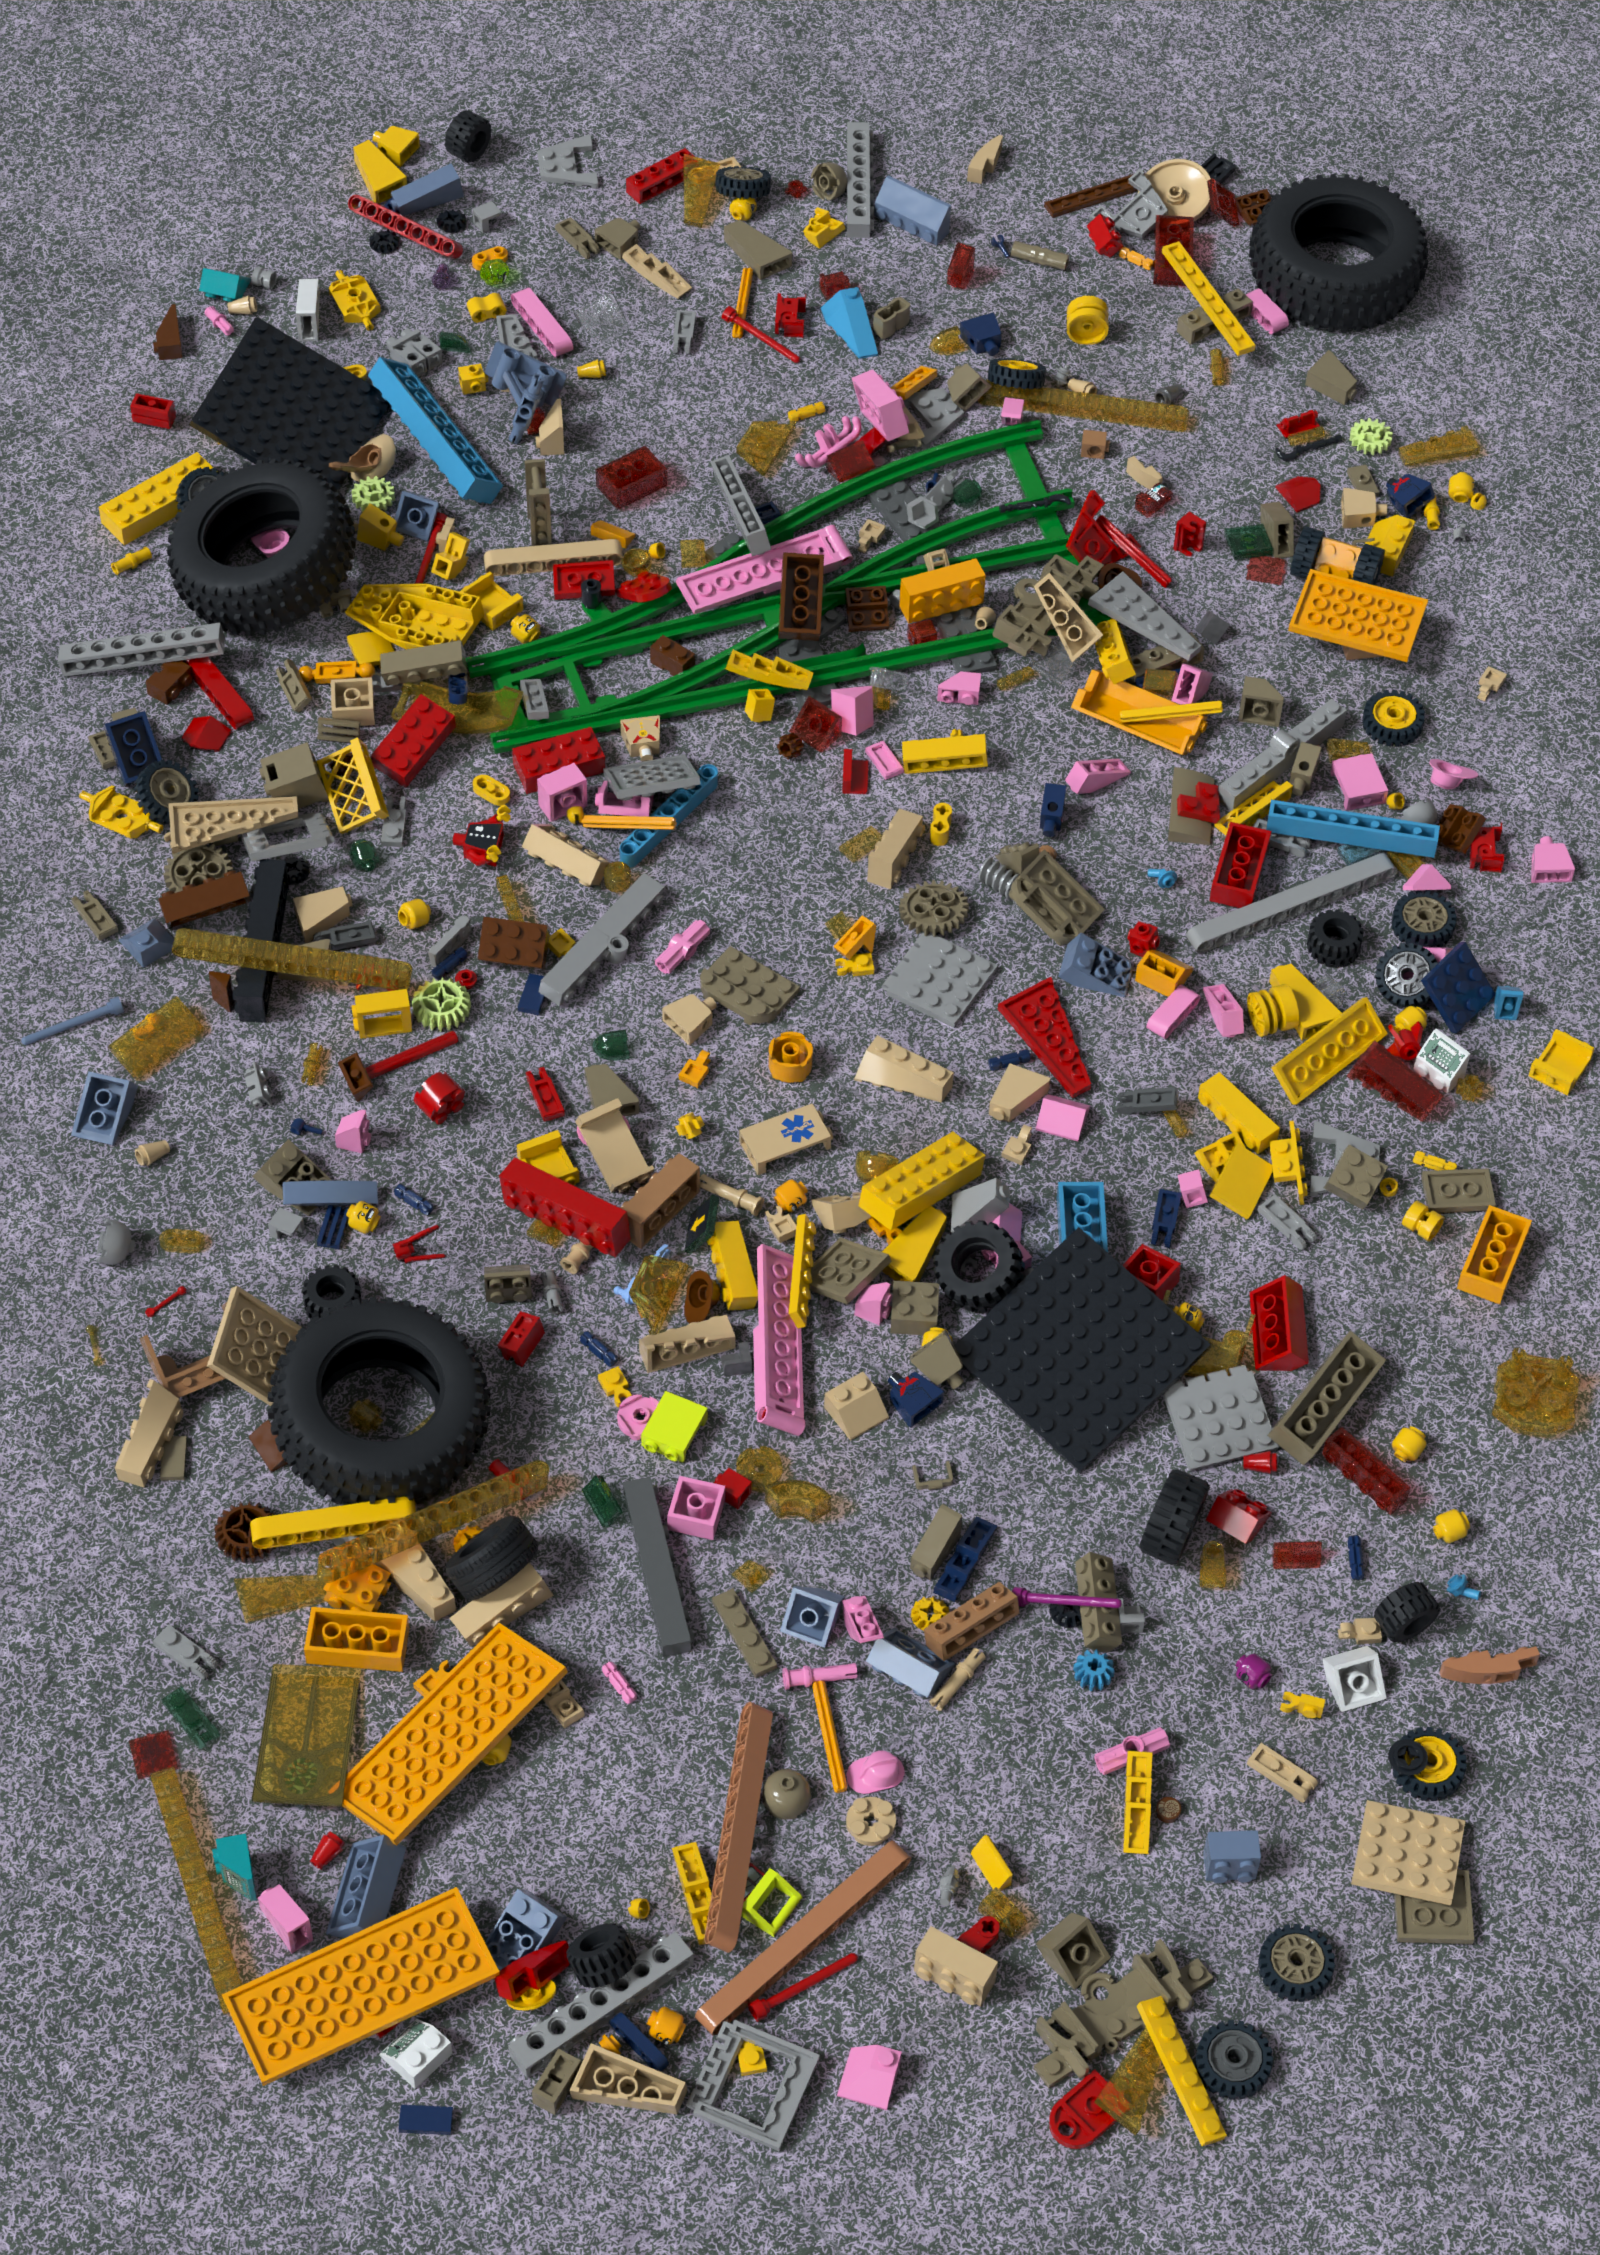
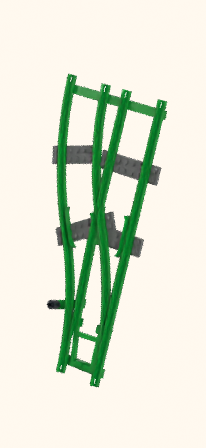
(884, 487)

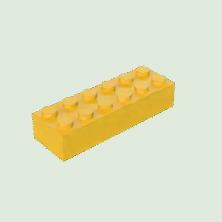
(148, 502)
(921, 1180)

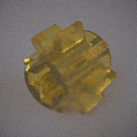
(1469, 1087)

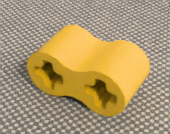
(486, 307)
(941, 822)

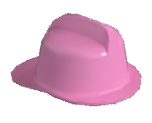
(271, 541)
(1449, 775)
(875, 1772)

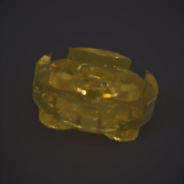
(756, 1457)

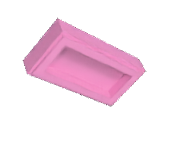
(884, 760)

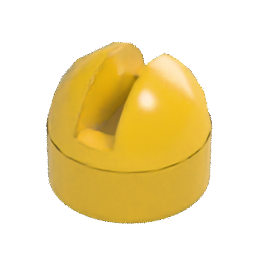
(1481, 501)
(657, 550)
(1395, 801)
(575, 813)
(1393, 1185)
(639, 1908)

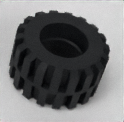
(468, 136)
(1335, 951)
(326, 1281)
(1407, 1612)
(601, 1955)

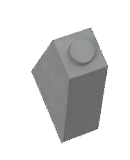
(979, 1203)

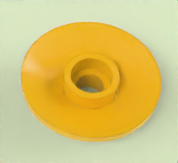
(534, 1998)

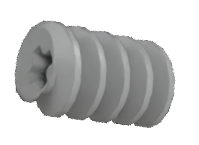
(996, 877)

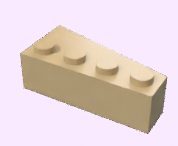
(894, 848)
(502, 1605)
(626, 2083)

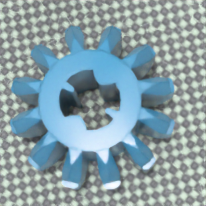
(1085, 1674)

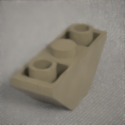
(1018, 856)

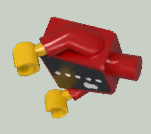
(484, 838)

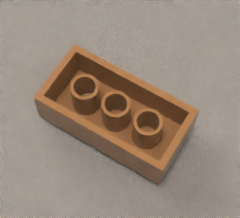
(661, 1198)

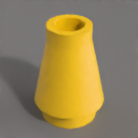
(593, 369)

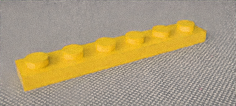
(802, 1271)
(1181, 2071)

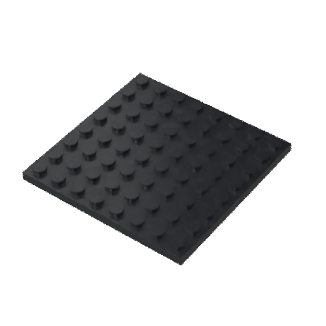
(289, 405)
(1080, 1350)

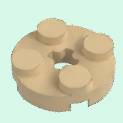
(863, 1809)

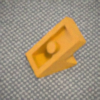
(859, 935)

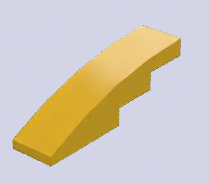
(772, 672)
(1137, 1802)
(694, 1886)

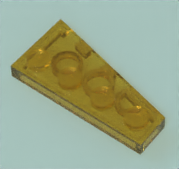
(699, 181)
(1446, 447)
(277, 1595)
(1129, 2086)

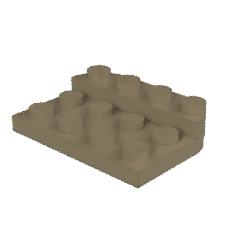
(1054, 899)
(747, 987)

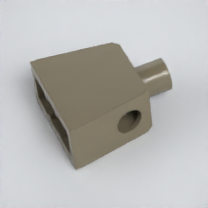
(617, 236)
(966, 386)
(1302, 772)
(939, 1360)

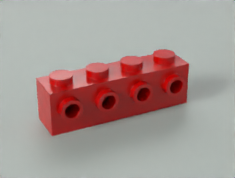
(657, 177)

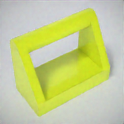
(758, 1896)

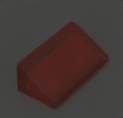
(1296, 1555)

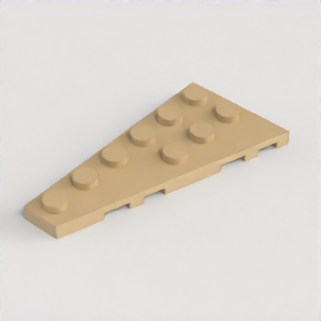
(210, 821)

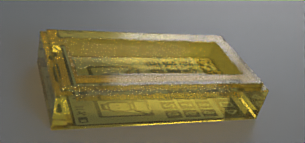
(860, 844)

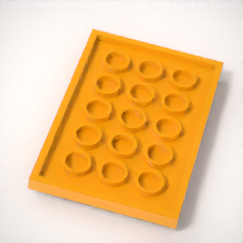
(1358, 615)

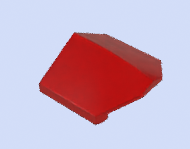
(1300, 492)
(206, 733)

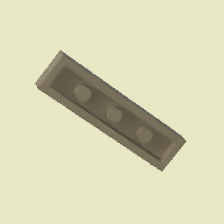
(744, 1633)

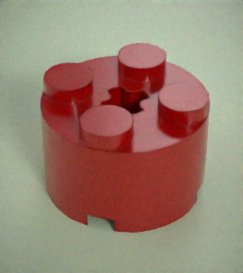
(440, 1097)

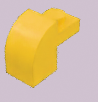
(453, 559)

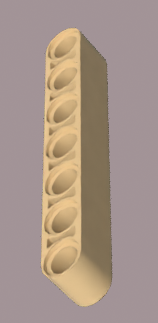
(542, 557)

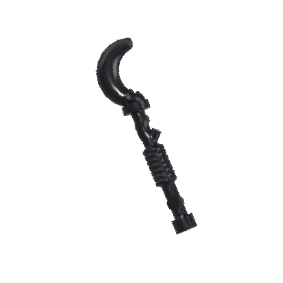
(1314, 445)
(1028, 505)

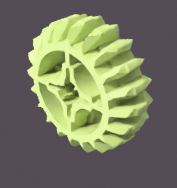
(454, 1008)

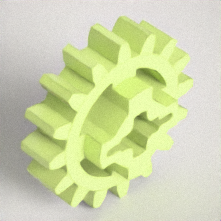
(1371, 436)
(373, 492)

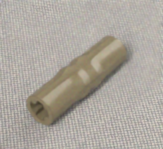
(1040, 255)

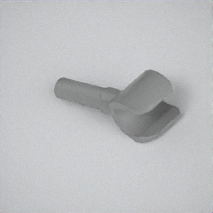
(1459, 532)

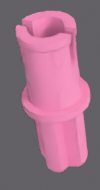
(219, 320)

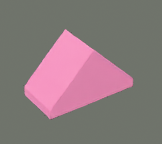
(1012, 411)
(1426, 878)

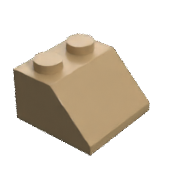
(855, 1406)

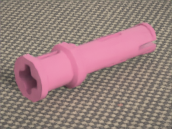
(807, 1676)

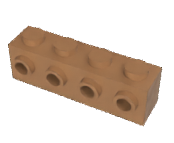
(971, 1621)

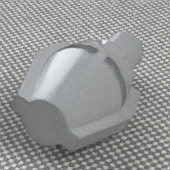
(949, 1885)

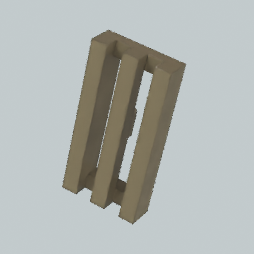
(338, 722)

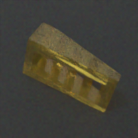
(1334, 745)

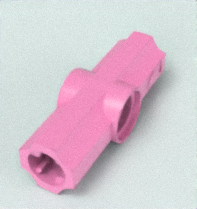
(682, 946)
(1116, 1756)

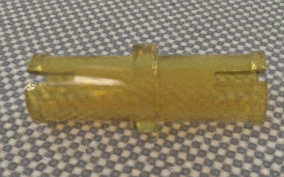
(1217, 367)
(312, 1063)

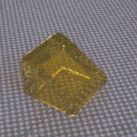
(839, 925)
(751, 1575)

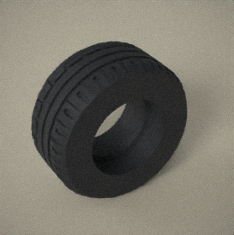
(492, 1558)

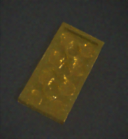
(156, 1038)

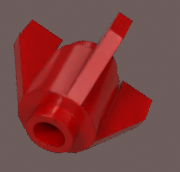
(1406, 1042)

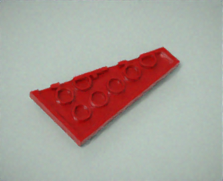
(1045, 1029)

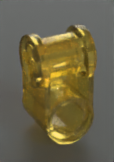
(1212, 1568)

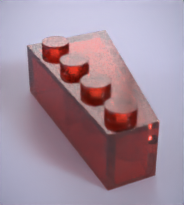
(1395, 1081)

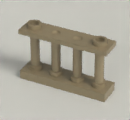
(538, 502)

